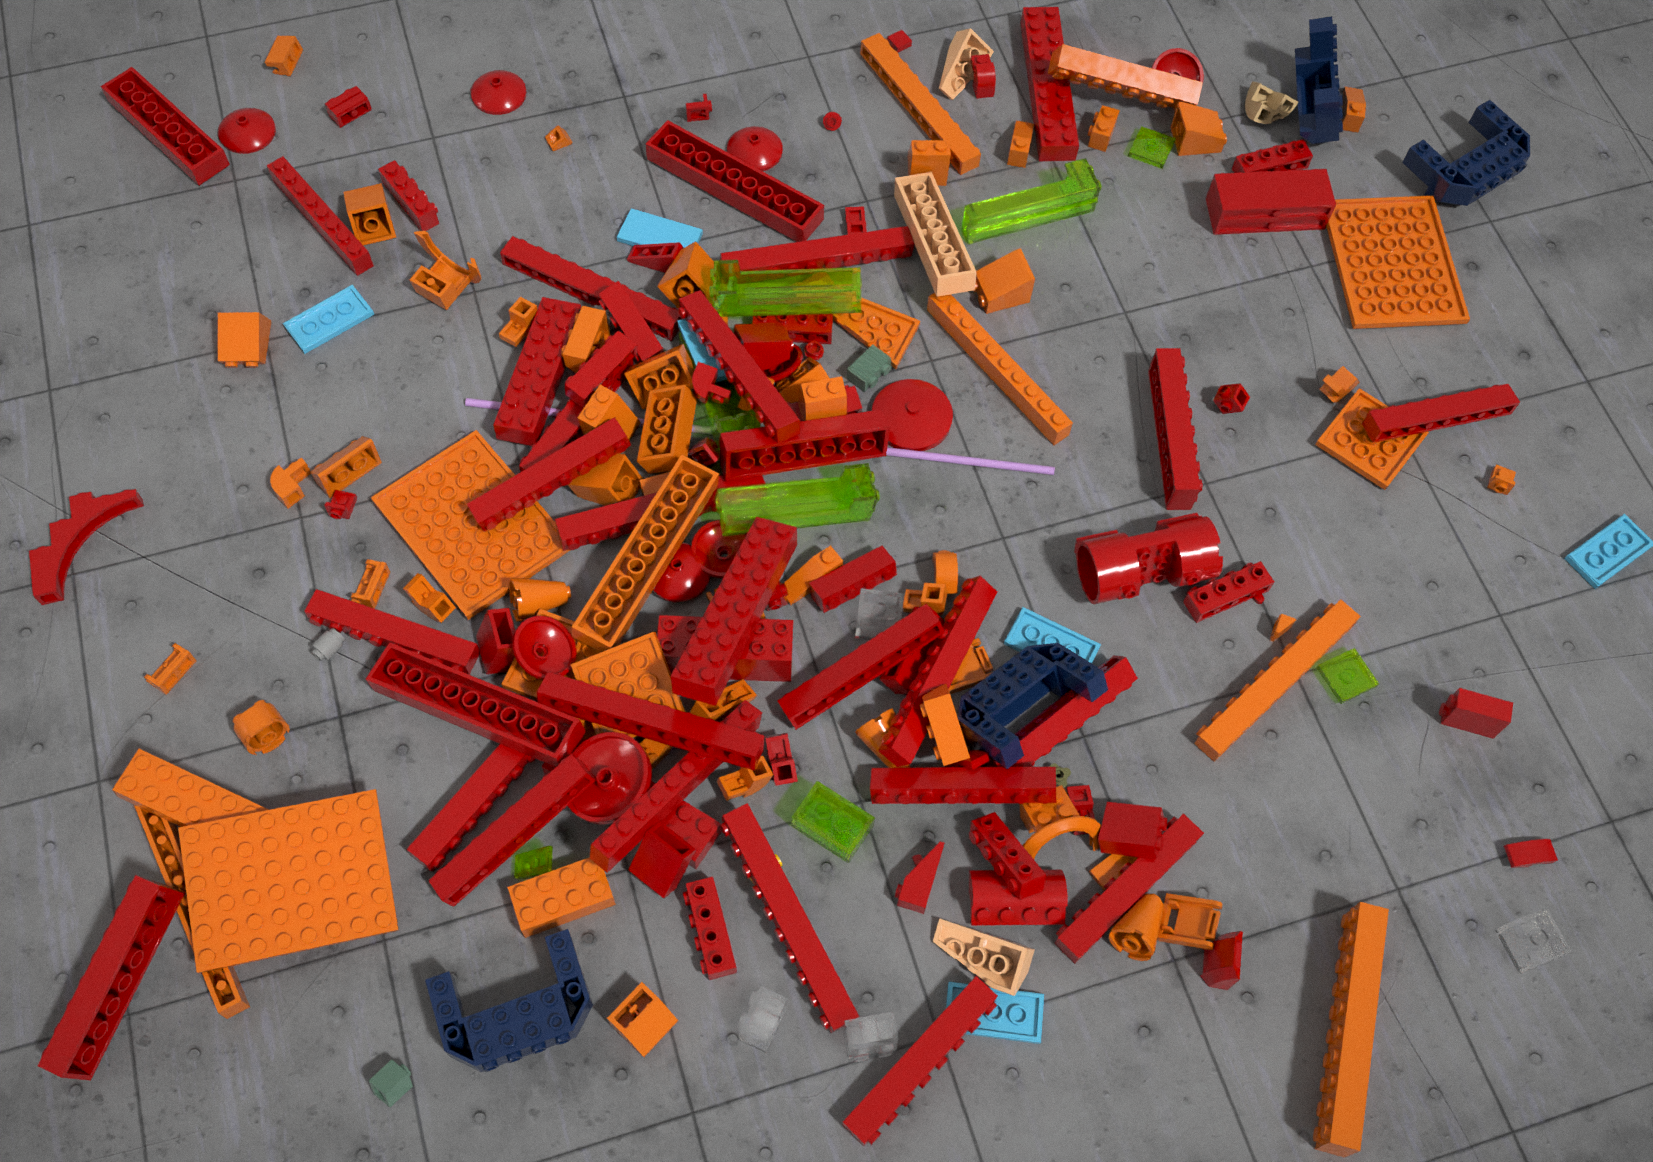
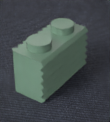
(868, 368)

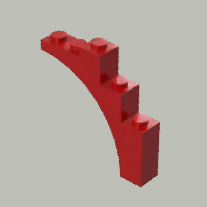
(51, 563)

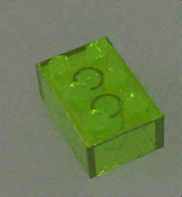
(832, 821)

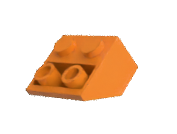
(642, 1019)

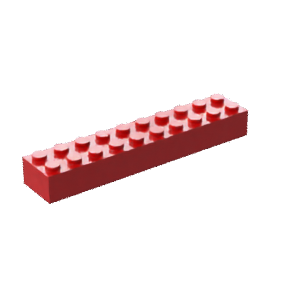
(1049, 97)
(735, 182)
(734, 612)
(476, 705)

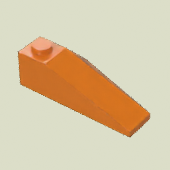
(807, 372)

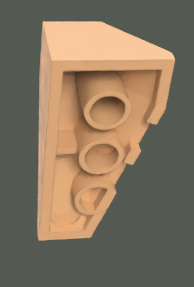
(958, 67)
(991, 958)

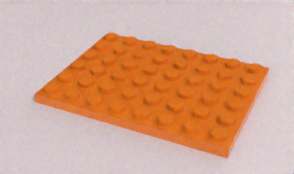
(1395, 263)
(437, 525)
(287, 880)

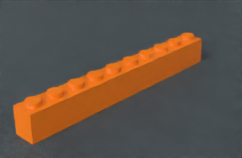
(919, 102)
(1000, 367)
(1277, 680)
(165, 844)

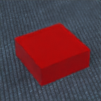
(899, 41)

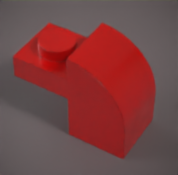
(984, 76)
(703, 385)
(780, 759)

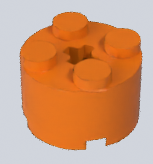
(260, 727)

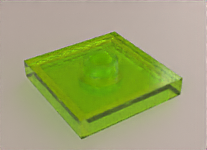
(1151, 147)
(1347, 675)

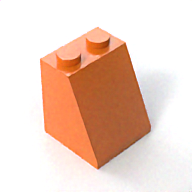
(1197, 130)
(930, 156)
(369, 214)
(687, 274)
(1004, 282)
(243, 339)
(822, 399)
(605, 406)
(608, 482)

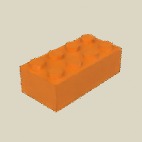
(666, 428)
(560, 896)

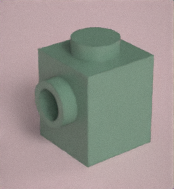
(391, 1082)

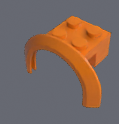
(445, 278)
(1055, 819)

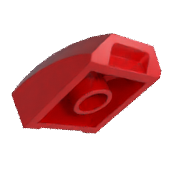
(1223, 963)

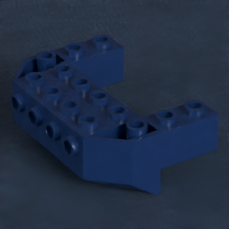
(1316, 84)
(1479, 169)
(1018, 686)
(517, 1026)

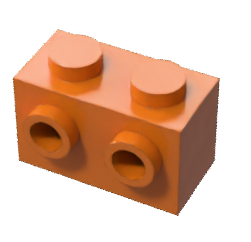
(1103, 129)

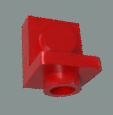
(698, 110)
(341, 505)

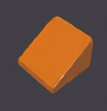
(558, 138)
(1281, 626)

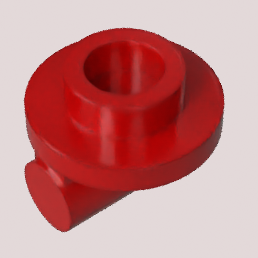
(832, 121)

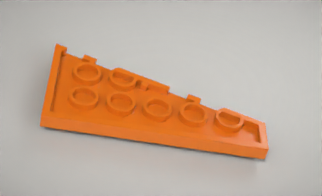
(882, 327)

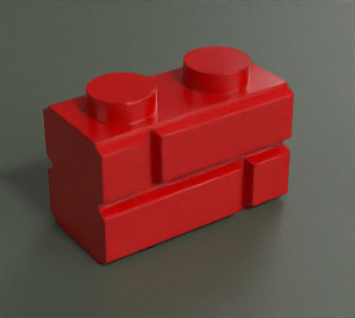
(348, 106)

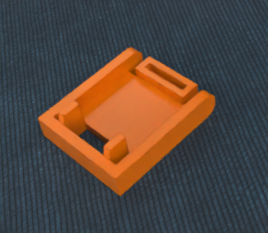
(973, 668)
(1194, 924)

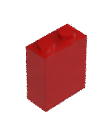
(496, 640)
(1476, 713)
(1132, 830)
(661, 859)

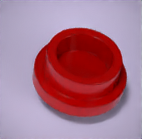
(814, 350)

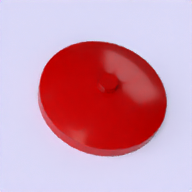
(916, 414)
(620, 773)

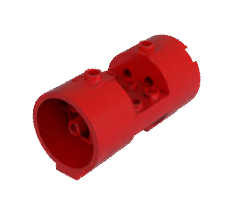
(1118, 565)

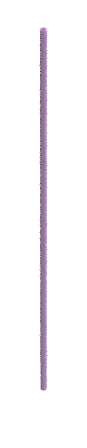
(890, 451)

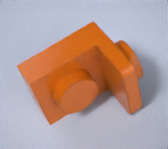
(1501, 480)

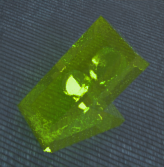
(533, 862)

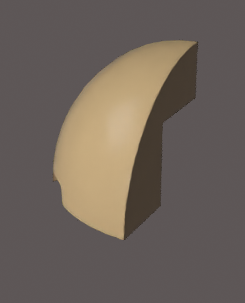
(1267, 105)

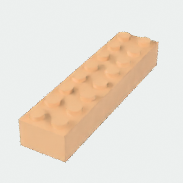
(935, 234)

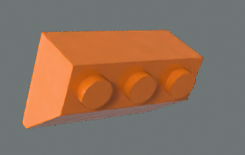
(587, 335)
(660, 372)
(346, 466)
(944, 726)

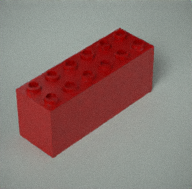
(1270, 201)
(763, 659)

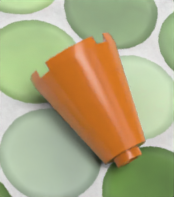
(532, 595)
(873, 732)
(1139, 928)

